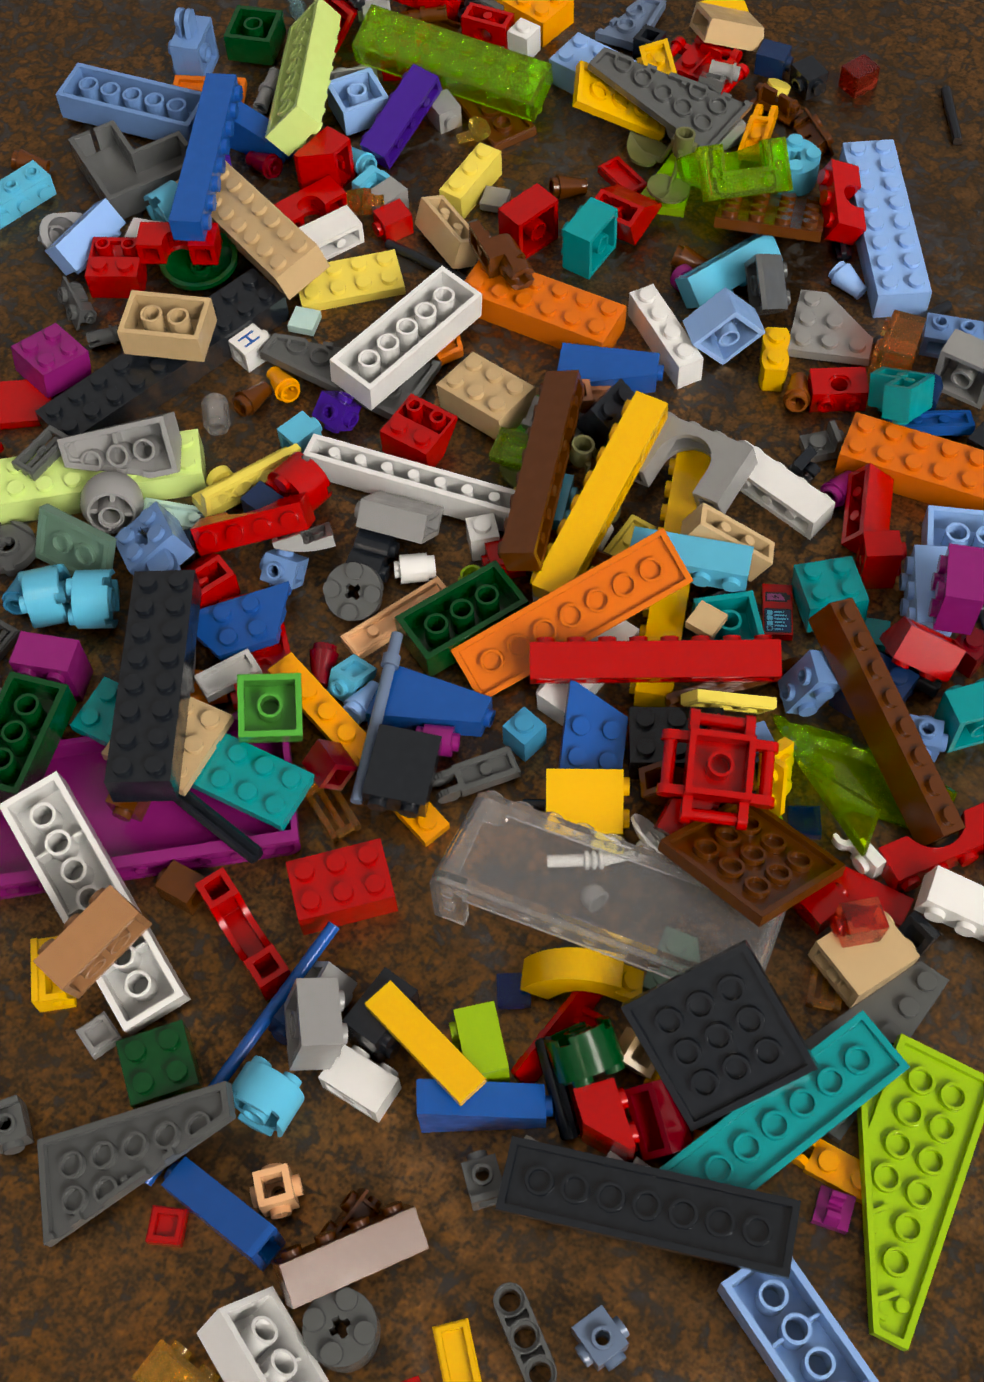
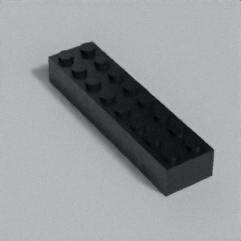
(154, 687)

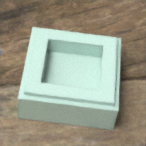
(304, 321)

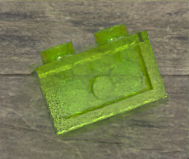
(509, 447)

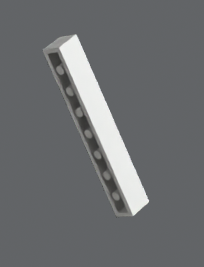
(378, 471)

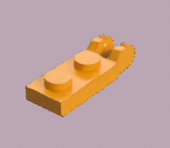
(759, 126)
(832, 1168)

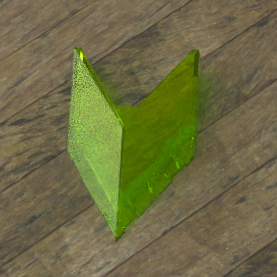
(845, 780)

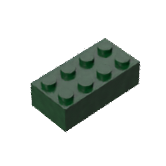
(457, 615)
(31, 726)

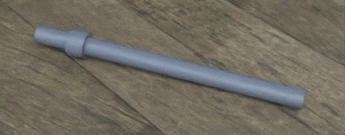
(389, 663)

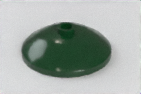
(186, 276)

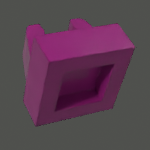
(833, 1210)

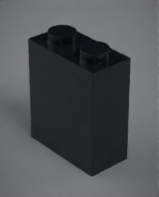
(402, 771)

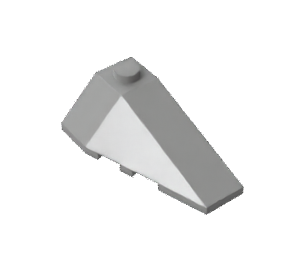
(136, 447)

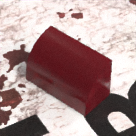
(657, 1120)

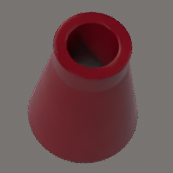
(265, 163)
(322, 659)

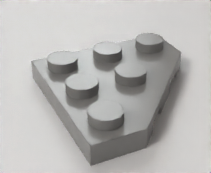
(827, 332)

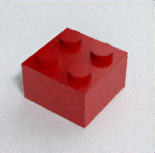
(530, 219)

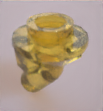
(478, 131)

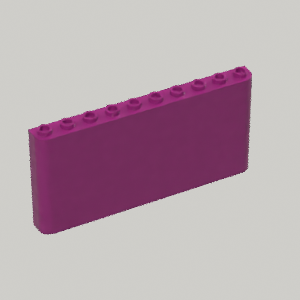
(149, 845)

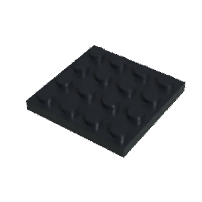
(719, 1035)

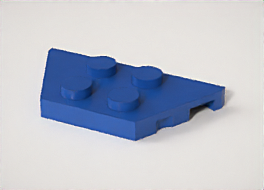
(244, 622)
(591, 732)

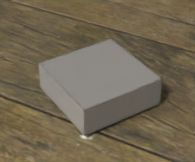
(494, 198)
(99, 1035)

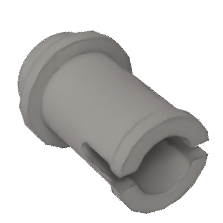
(730, 71)

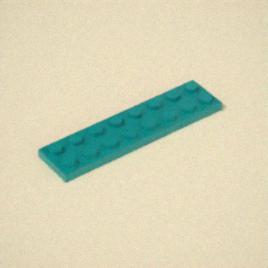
(234, 773)
(780, 1126)

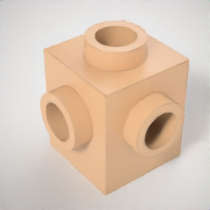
(267, 1182)

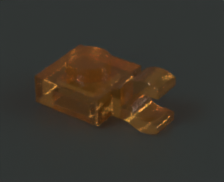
(362, 201)

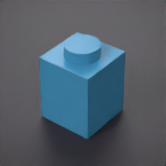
(524, 734)

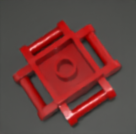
(698, 58)
(718, 768)

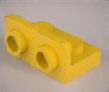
(659, 55)
(782, 775)

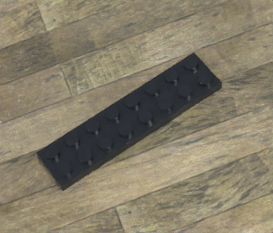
(650, 1206)

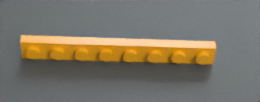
(340, 727)

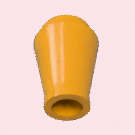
(284, 386)

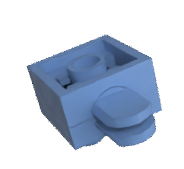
(193, 44)
(161, 548)

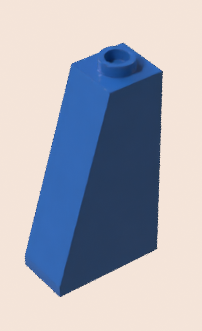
(250, 133)
(608, 365)
(423, 700)
(490, 1108)
(223, 1212)

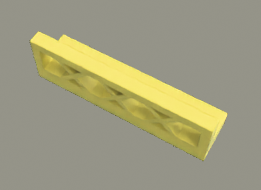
(228, 491)

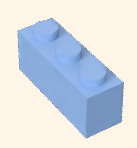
(73, 247)

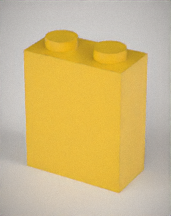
(589, 797)

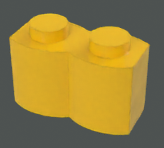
(774, 359)

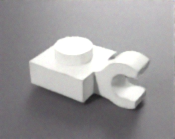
(870, 864)

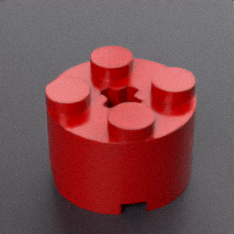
(300, 476)

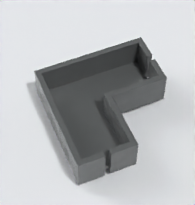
(127, 173)

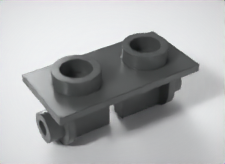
(76, 303)

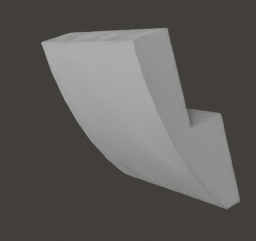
(313, 539)

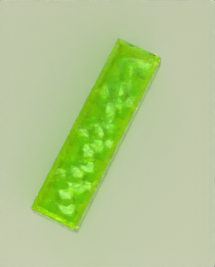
(462, 63)

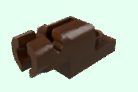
(501, 256)

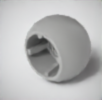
(111, 501)

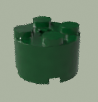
(584, 1051)

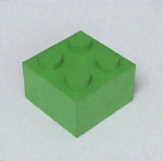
(269, 708)

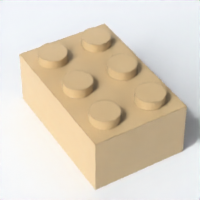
(167, 325)
(485, 395)

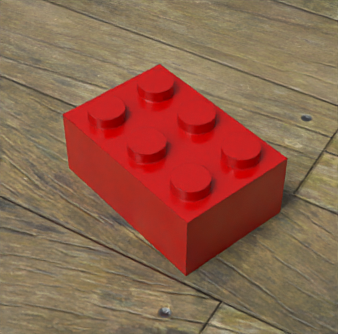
(341, 886)

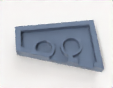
(623, 29)

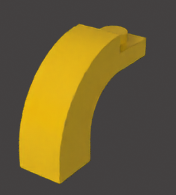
(579, 969)

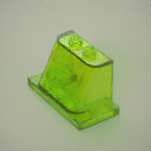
(738, 174)

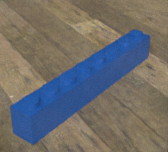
(205, 157)

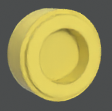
(779, 85)
(218, 474)

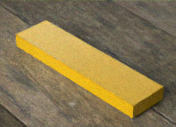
(425, 1043)

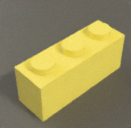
(470, 179)

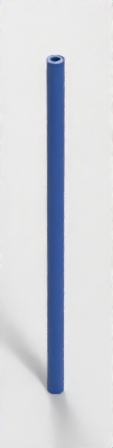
(271, 1009)

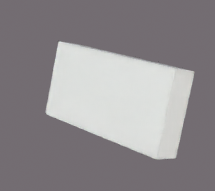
(221, 677)

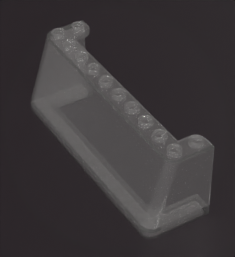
(587, 889)

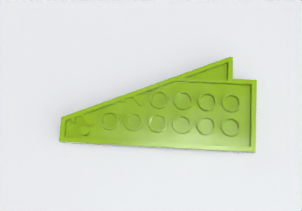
(912, 1168)

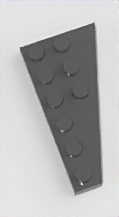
(671, 97)
(313, 364)
(894, 1010)
(107, 1159)

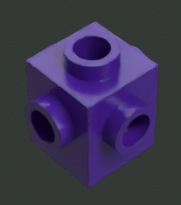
(337, 411)

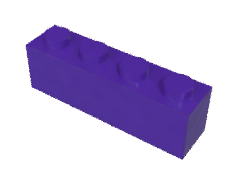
(401, 115)

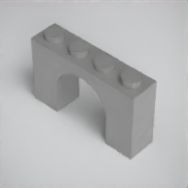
(729, 465)

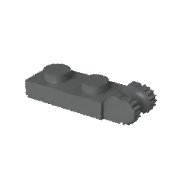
(477, 774)

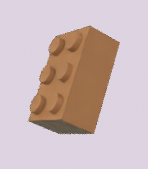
(91, 941)

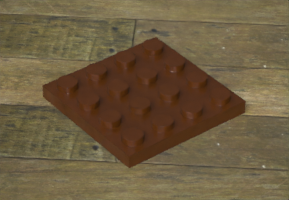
(773, 216)
(753, 869)

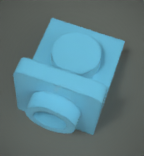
(369, 178)
(349, 676)

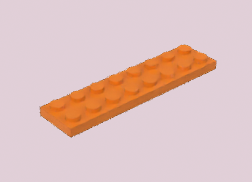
(578, 608)

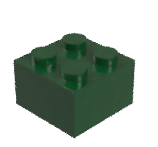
(255, 35)
(159, 1064)

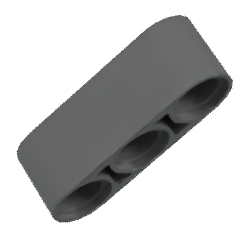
(518, 1320)

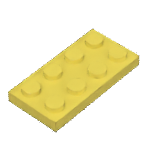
(355, 281)

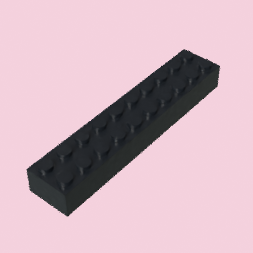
(140, 384)

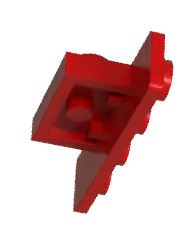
(574, 1010)

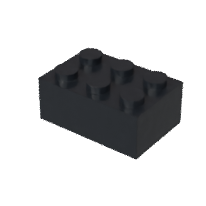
(645, 734)

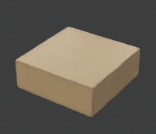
(706, 620)

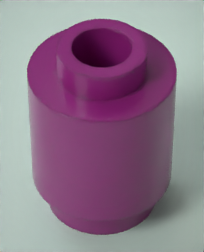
(450, 739)

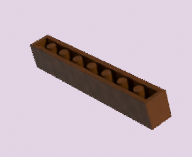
(542, 471)
(885, 723)

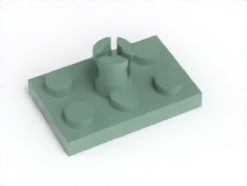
(72, 542)

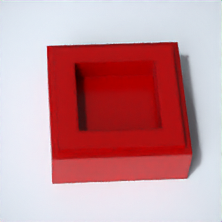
(167, 1226)

